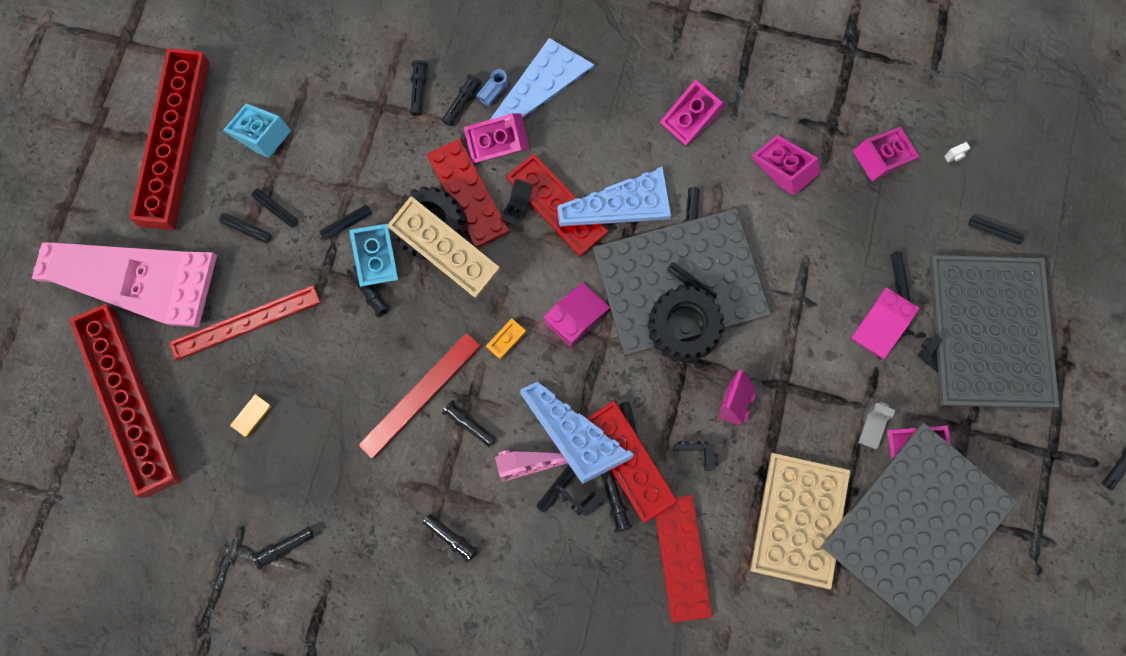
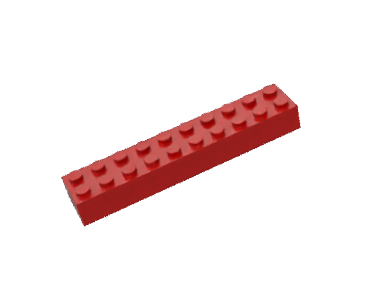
(170, 139)
(125, 401)

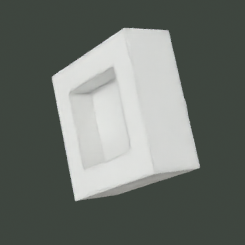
(957, 153)

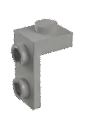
(875, 424)

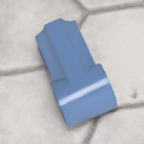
(493, 88)

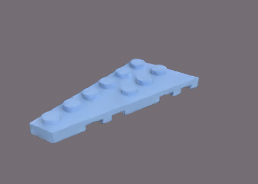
(544, 79)
(626, 201)
(576, 437)

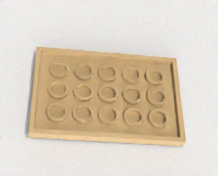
(797, 514)

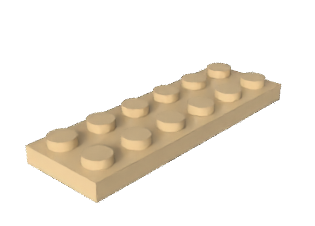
(443, 247)

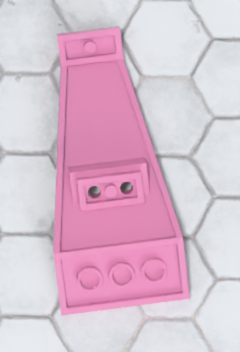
(144, 281)

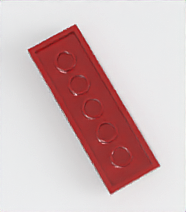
(465, 185)
(545, 198)
(639, 475)
(683, 562)

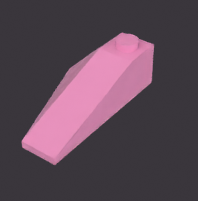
(519, 464)

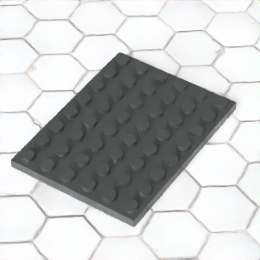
(708, 249)
(993, 332)
(919, 524)

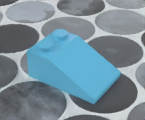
(258, 130)
(373, 255)

